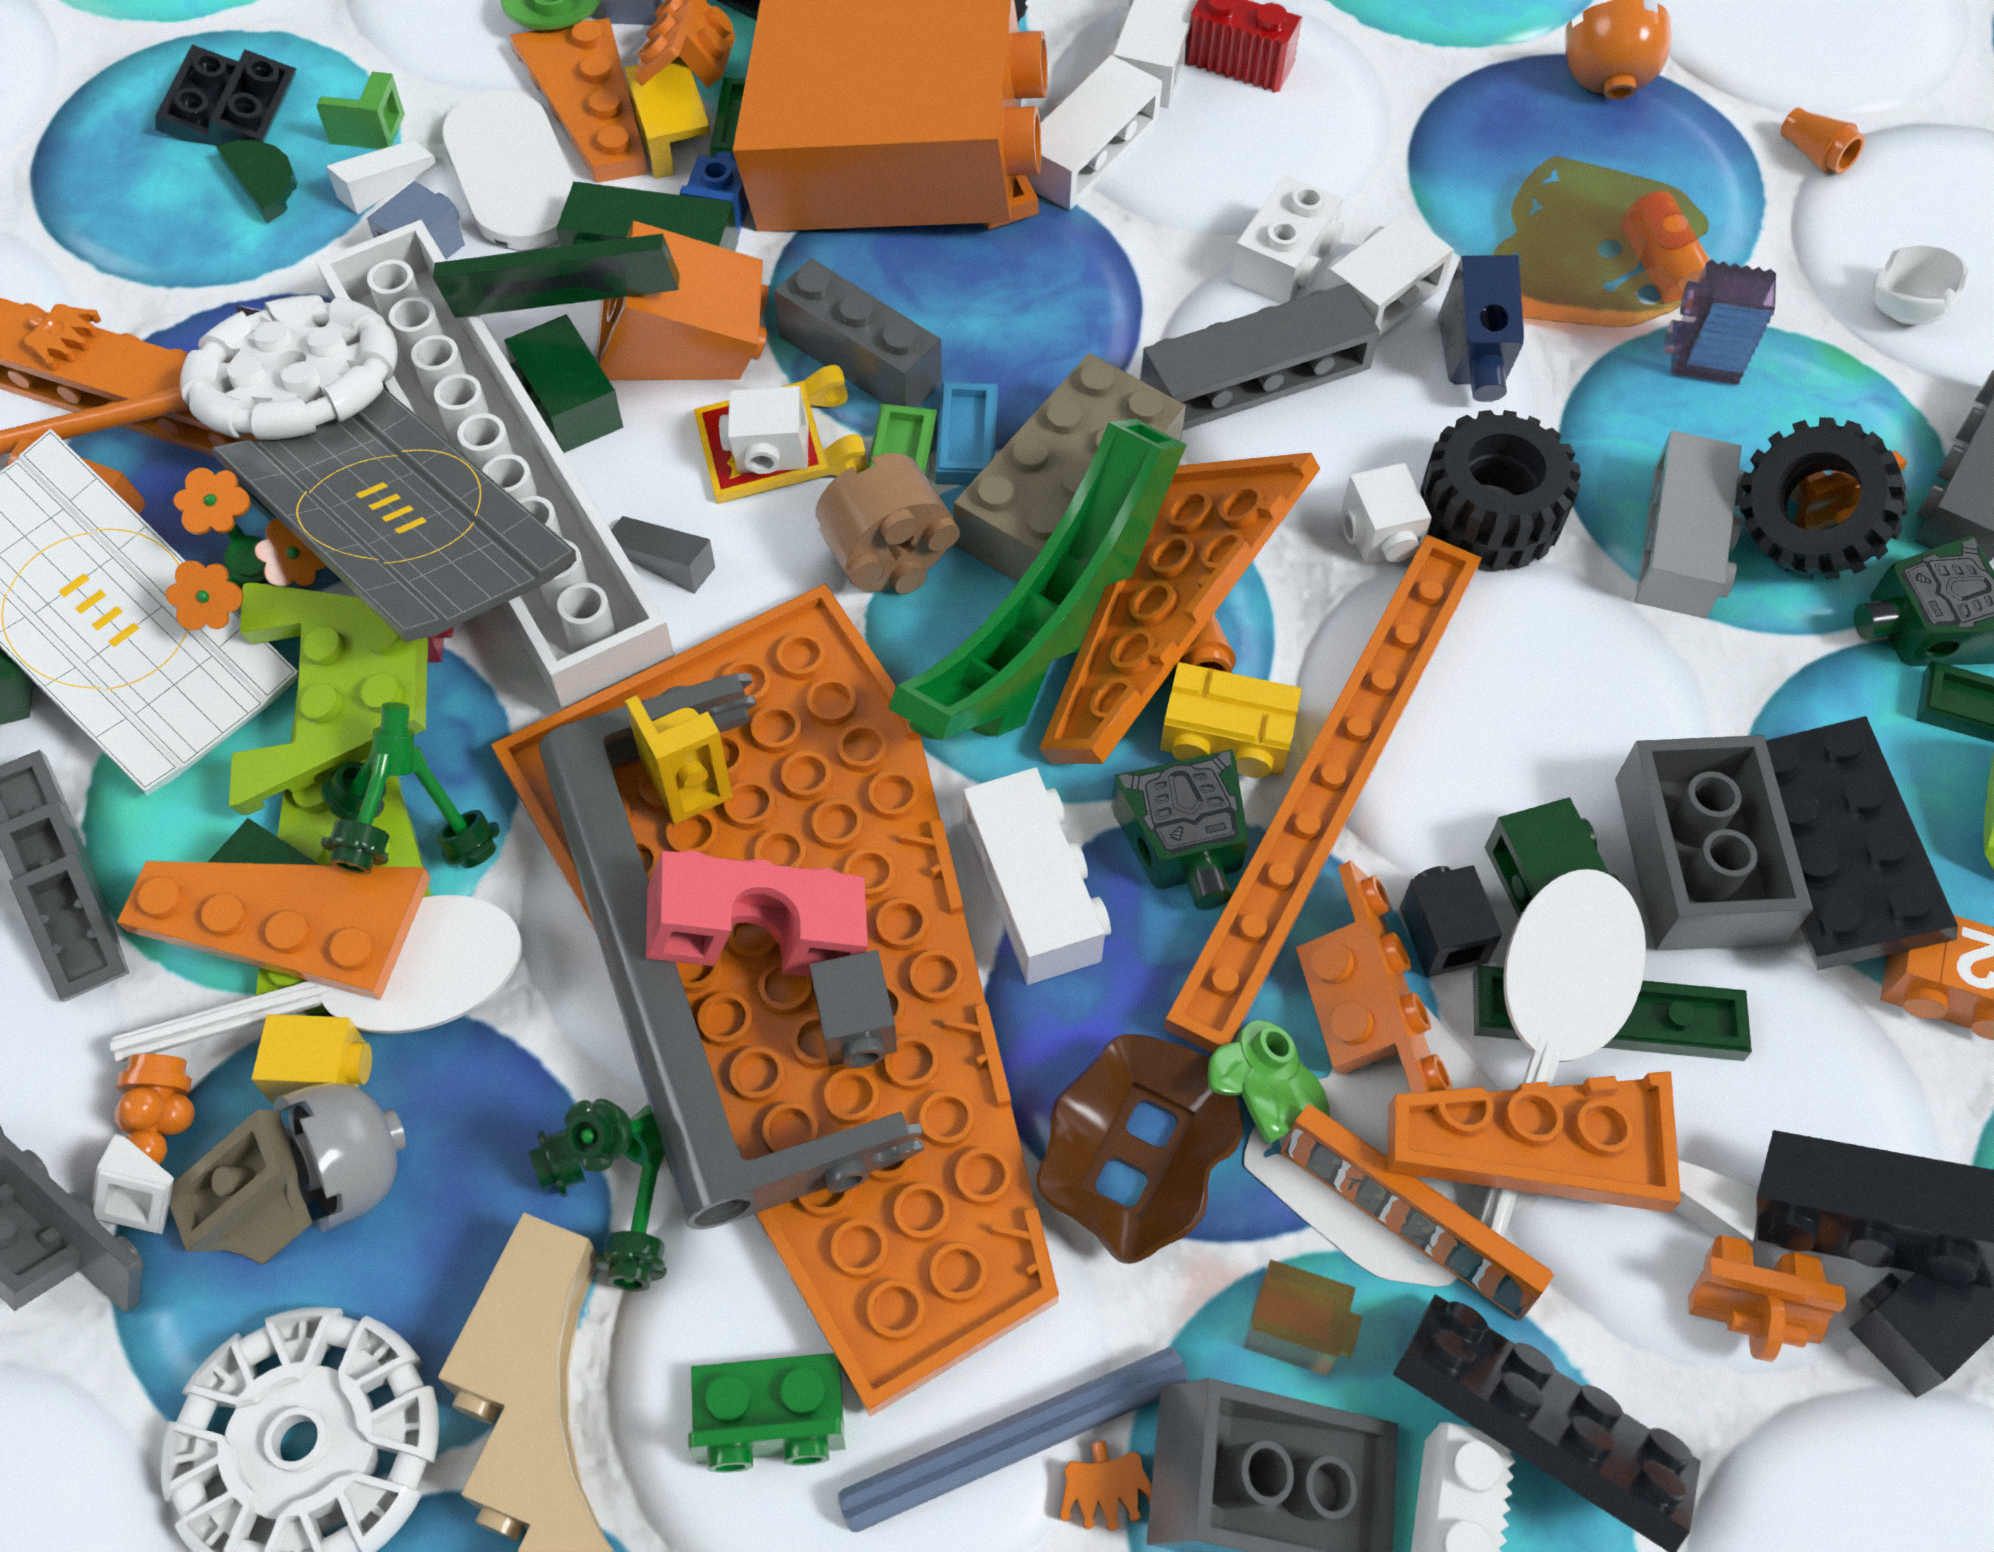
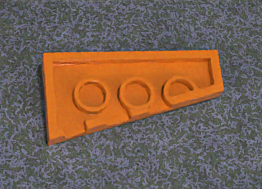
(1566, 1141)

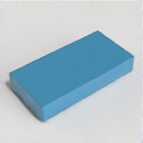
(965, 431)

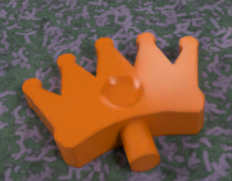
(58, 331)
(1105, 1484)

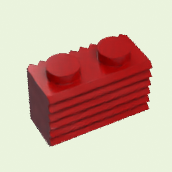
(1244, 41)

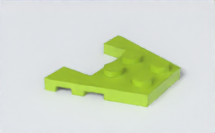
(345, 675)

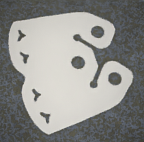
(1361, 1106)

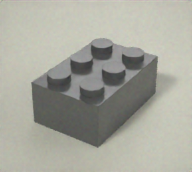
(1711, 843)

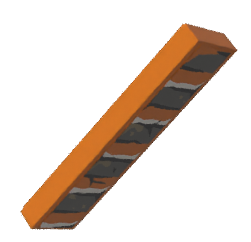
(1416, 1213)

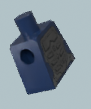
(1485, 343)

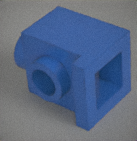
(719, 180)

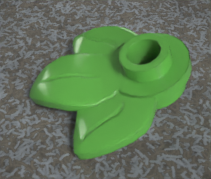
(1269, 1077)

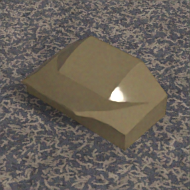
(243, 1193)

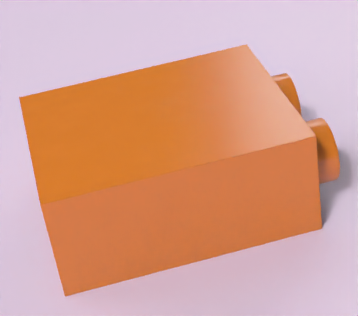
(888, 113)

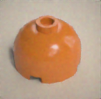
(1618, 47)

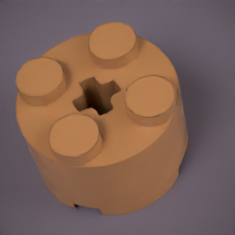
(885, 524)

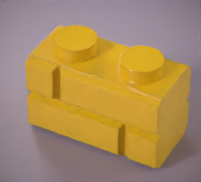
(1229, 711)

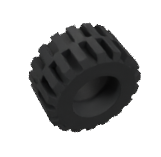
(1809, 452)
(1506, 455)

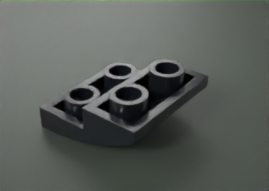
(224, 98)

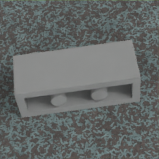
(1691, 525)

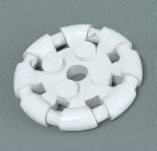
(267, 365)
(346, 1446)

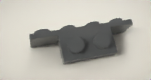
(55, 1235)

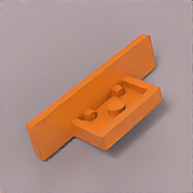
(688, 30)
(1363, 992)

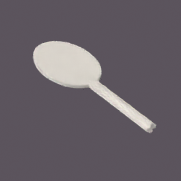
(448, 967)
(1569, 982)

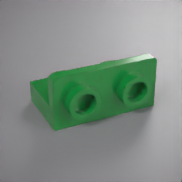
(766, 1412)

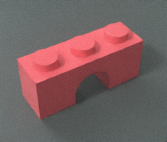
(699, 897)

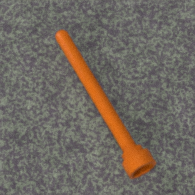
(98, 418)

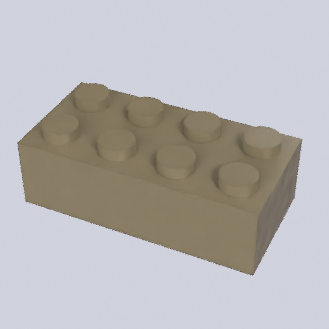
(1033, 478)

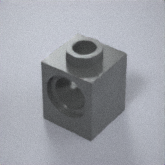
(854, 1009)

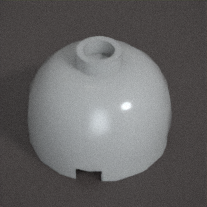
(341, 1149)

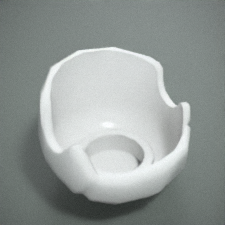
(1920, 284)

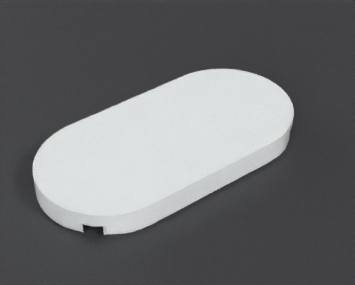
(508, 167)

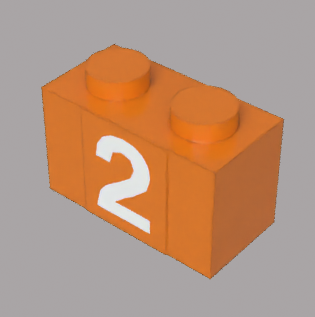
(1947, 979)

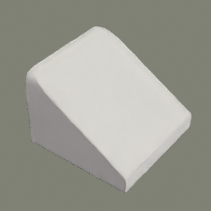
(131, 1188)

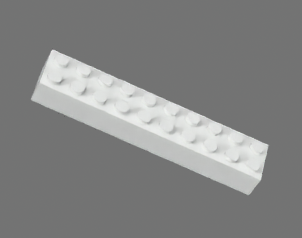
(596, 615)

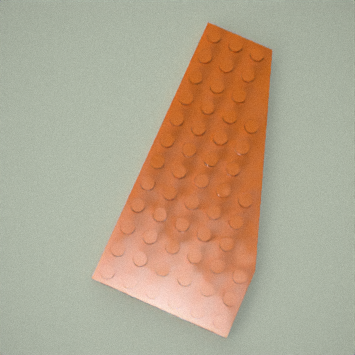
(825, 776)

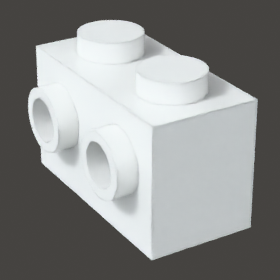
(1287, 240)
(1393, 270)

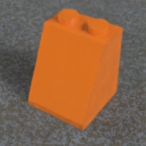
(692, 332)

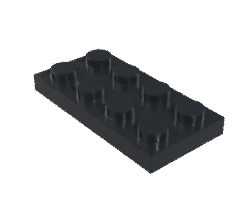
(1856, 848)
(1553, 1422)

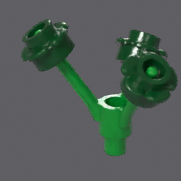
(356, 796)
(596, 1137)

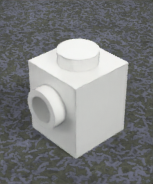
(766, 429)
(1384, 514)

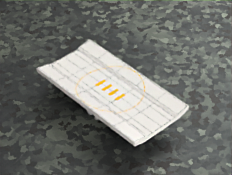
(96, 629)

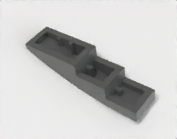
(56, 880)

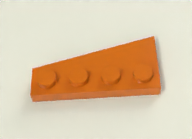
(587, 93)
(283, 917)

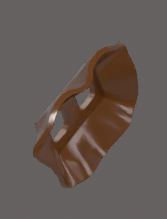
(1092, 1130)

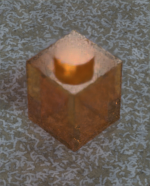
(1302, 1318)

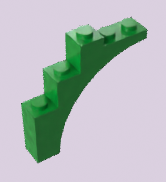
(1098, 541)

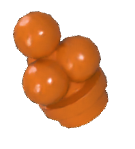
(154, 1102)

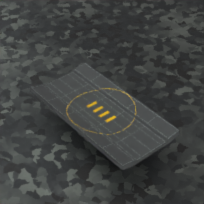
(401, 517)

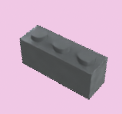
(859, 334)

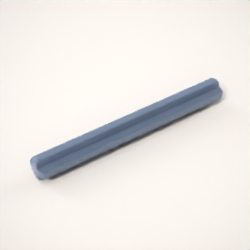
(1010, 1440)

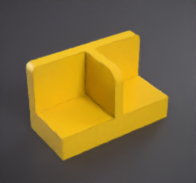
(666, 112)
(681, 759)

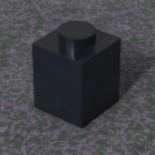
(1449, 920)

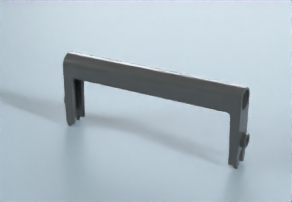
(702, 1156)

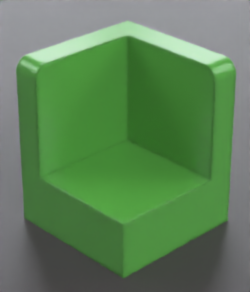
(367, 121)

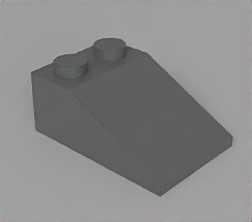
(1268, 1474)

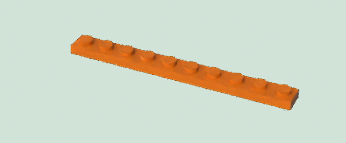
(1321, 799)

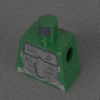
(1935, 607)
(1185, 824)

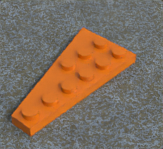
(1143, 625)

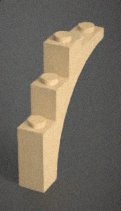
(518, 1365)

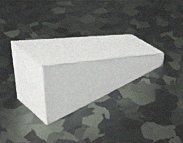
(372, 176)
(1717, 1202)

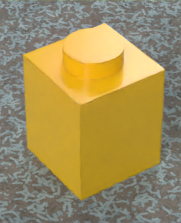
(309, 1052)

